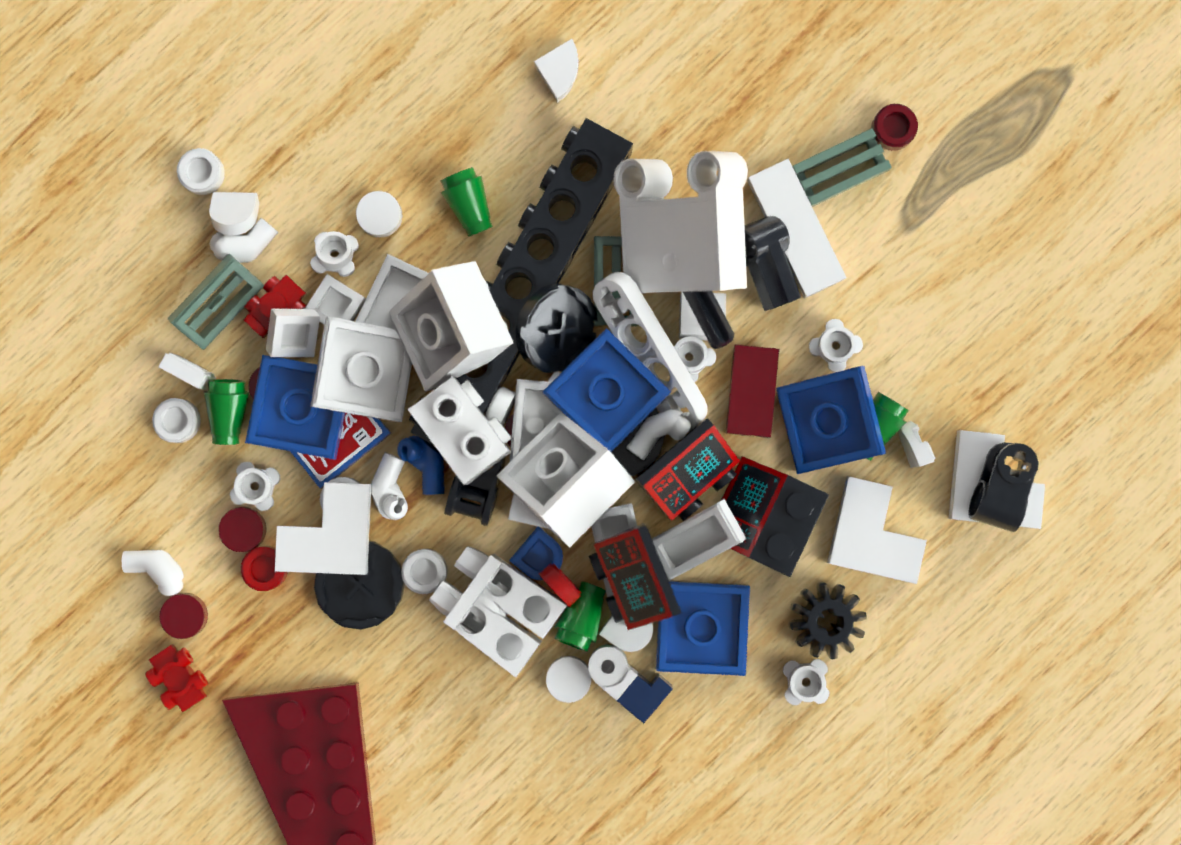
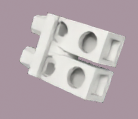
(484, 606)

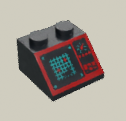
(688, 471)
(773, 514)
(635, 577)

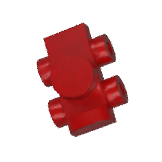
(279, 295)
(179, 678)

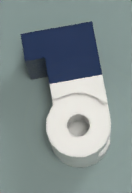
(626, 685)

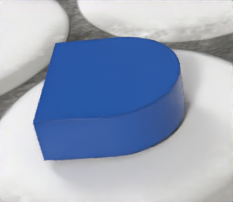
(537, 553)

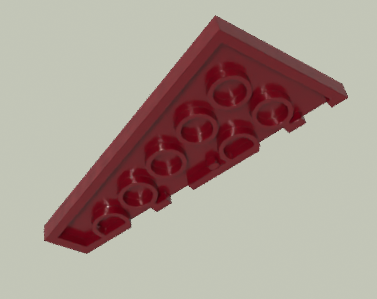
(310, 761)

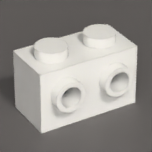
(461, 430)

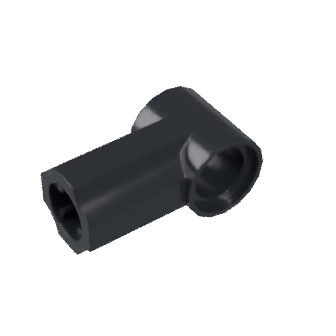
(766, 259)

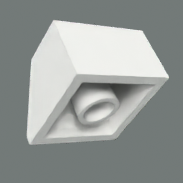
(450, 324)
(566, 478)

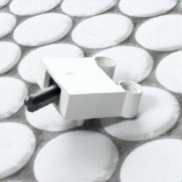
(690, 241)

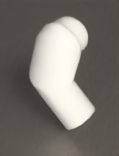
(243, 247)
(657, 426)
(385, 489)
(158, 565)

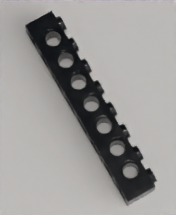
(589, 145)

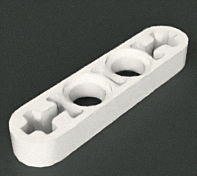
(658, 345)

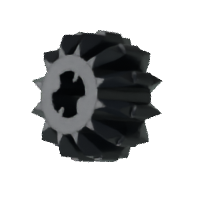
(819, 635)

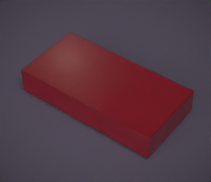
(752, 391)

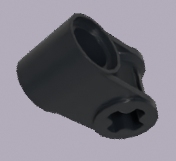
(482, 489)
(1002, 491)

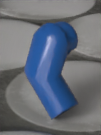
(427, 460)

